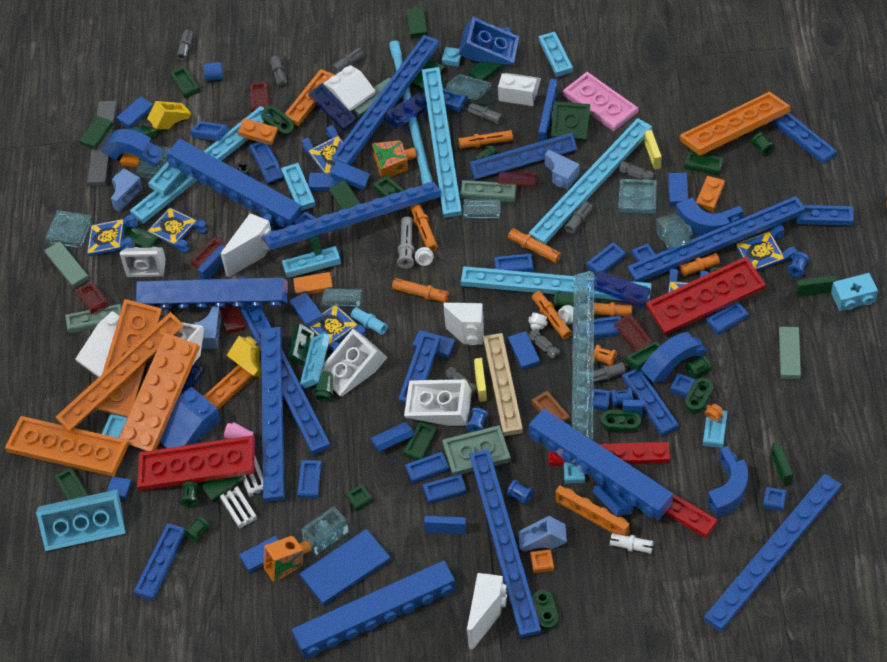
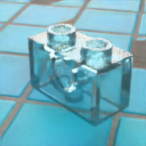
(673, 230)
(325, 530)

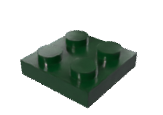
(571, 118)

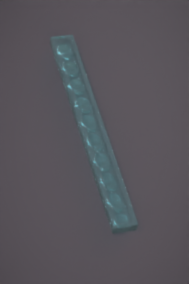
(583, 353)

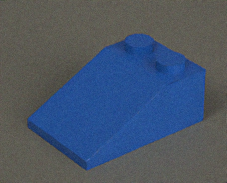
(488, 43)
(189, 420)

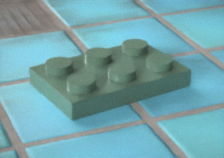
(459, 447)

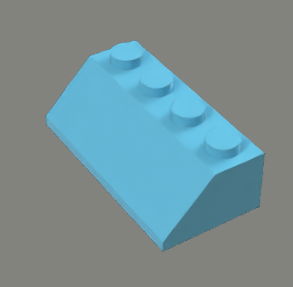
(81, 520)

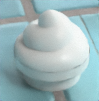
(424, 256)
(566, 314)
(537, 321)

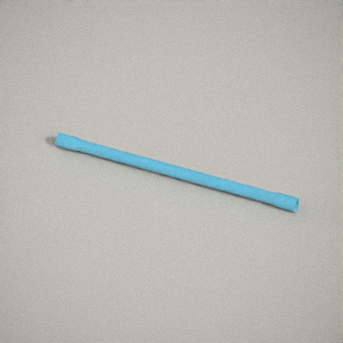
(414, 128)

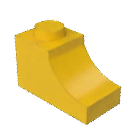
(167, 114)
(247, 355)

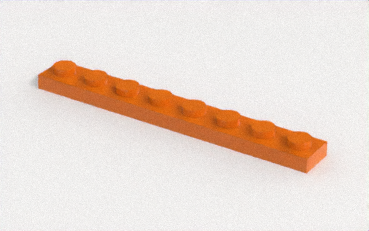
(118, 373)

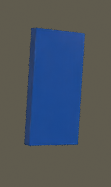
(345, 567)

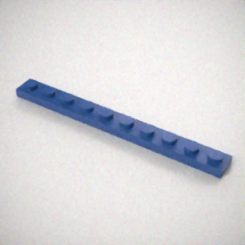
(386, 100)
(351, 215)
(716, 239)
(292, 391)
(272, 415)
(505, 544)
(772, 553)

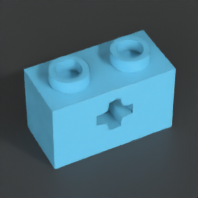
(854, 292)

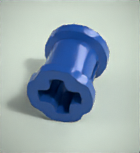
(798, 264)
(619, 396)
(477, 420)
(520, 492)

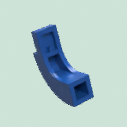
(134, 143)
(704, 222)
(670, 355)
(728, 497)

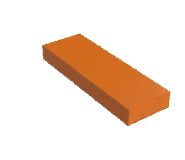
(228, 386)

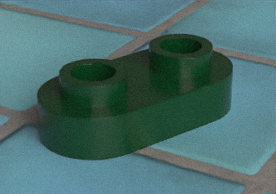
(278, 119)
(698, 397)
(621, 421)
(545, 608)

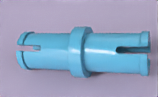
(369, 321)

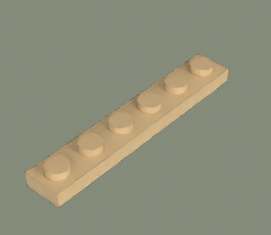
(502, 384)

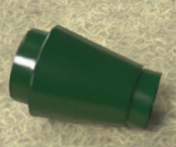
(324, 388)

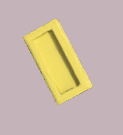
(652, 149)
(479, 373)

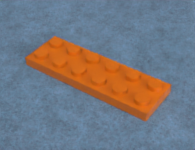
(734, 123)
(133, 324)
(159, 392)
(73, 449)

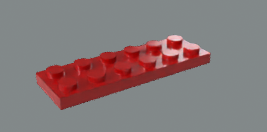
(705, 295)
(196, 463)

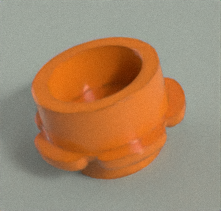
(714, 412)

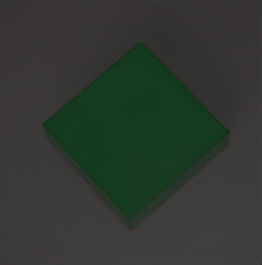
(359, 497)

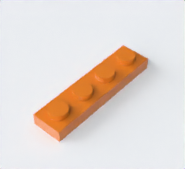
(304, 104)
(590, 511)

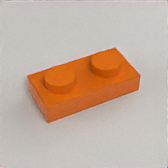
(257, 131)
(710, 193)

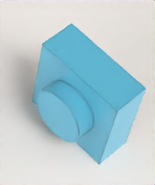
(451, 57)

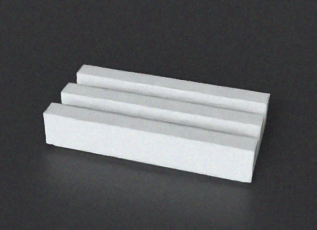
(256, 489)
(231, 495)

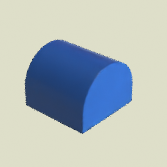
(213, 71)

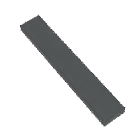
(100, 161)

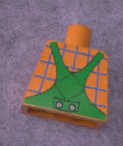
(392, 158)
(284, 557)

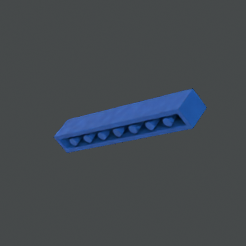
(233, 183)
(213, 292)
(601, 465)
(374, 609)

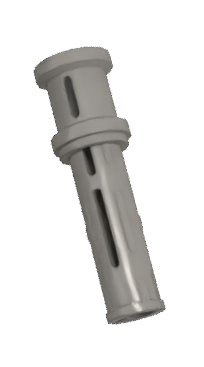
(406, 249)

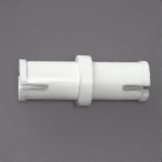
(631, 543)

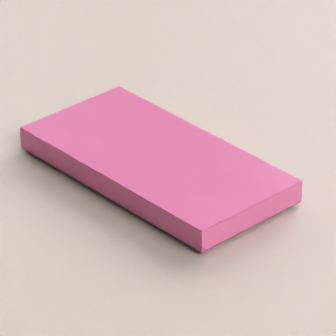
(605, 103)

